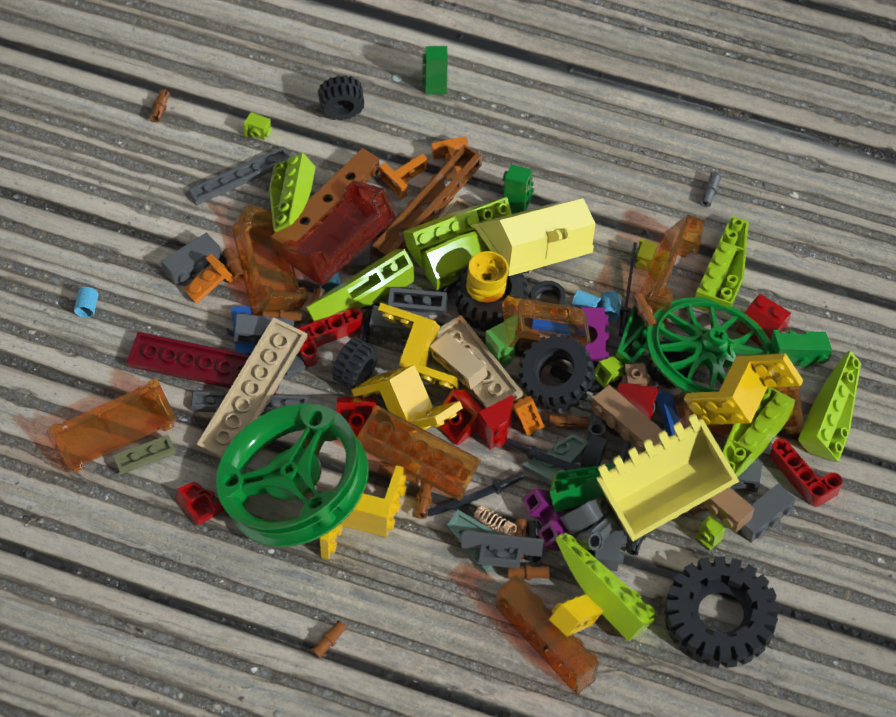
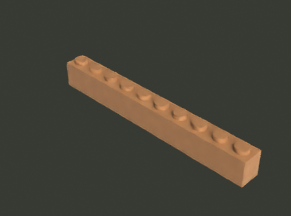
(638, 428)

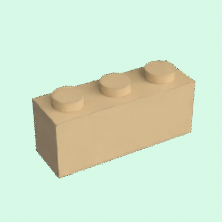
(459, 360)

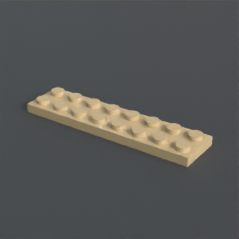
(253, 386)

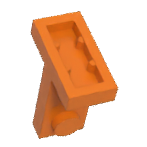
(447, 148)
(397, 179)
(208, 279)
(527, 414)

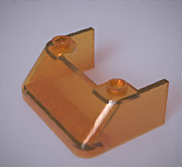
(518, 307)

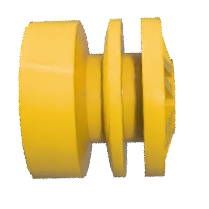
(487, 276)

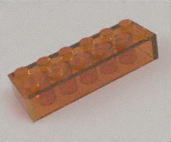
(418, 452)
(531, 619)

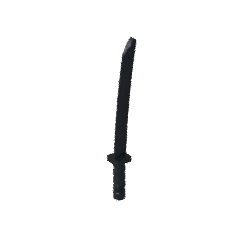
(626, 310)
(534, 453)
(496, 487)

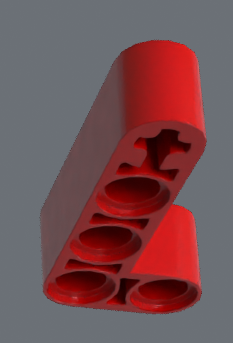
(347, 322)
(784, 454)

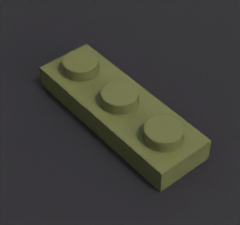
(144, 454)

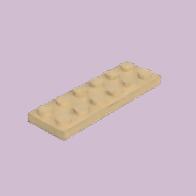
(498, 382)

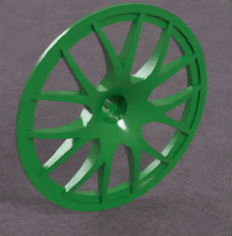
(707, 346)

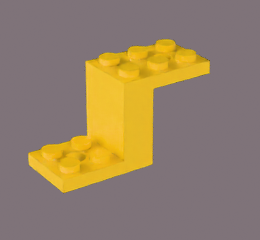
(417, 349)
(743, 389)
(407, 397)
(370, 514)

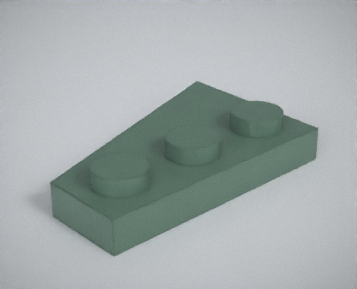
(568, 449)
(463, 522)

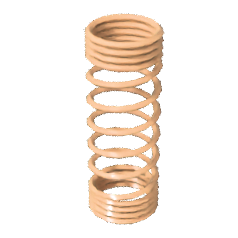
(484, 517)

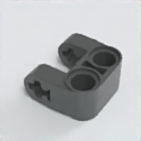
(585, 515)

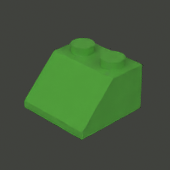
(498, 345)

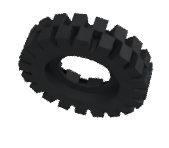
(721, 577)

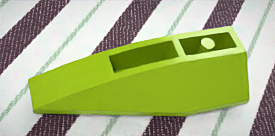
(290, 189)
(435, 232)
(450, 258)
(727, 265)
(367, 286)
(832, 411)
(752, 438)
(617, 600)

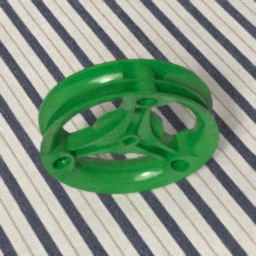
(292, 474)

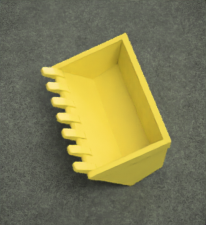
(540, 235)
(666, 478)

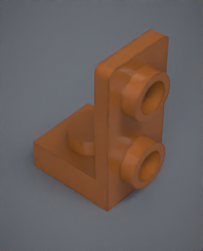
(528, 337)

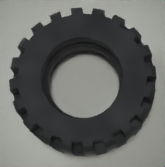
(486, 314)
(550, 350)

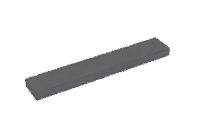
(237, 176)
(212, 400)

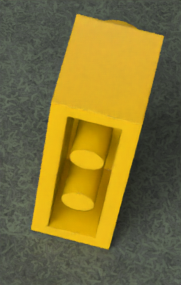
(575, 614)

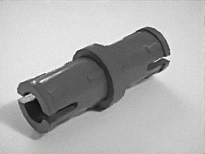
(710, 189)

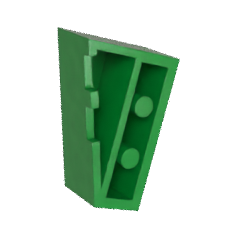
(435, 69)
(518, 188)
(633, 339)
(802, 348)
(575, 487)

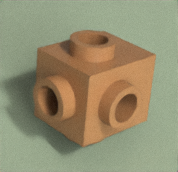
(635, 374)

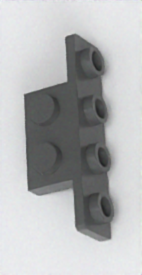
(501, 549)

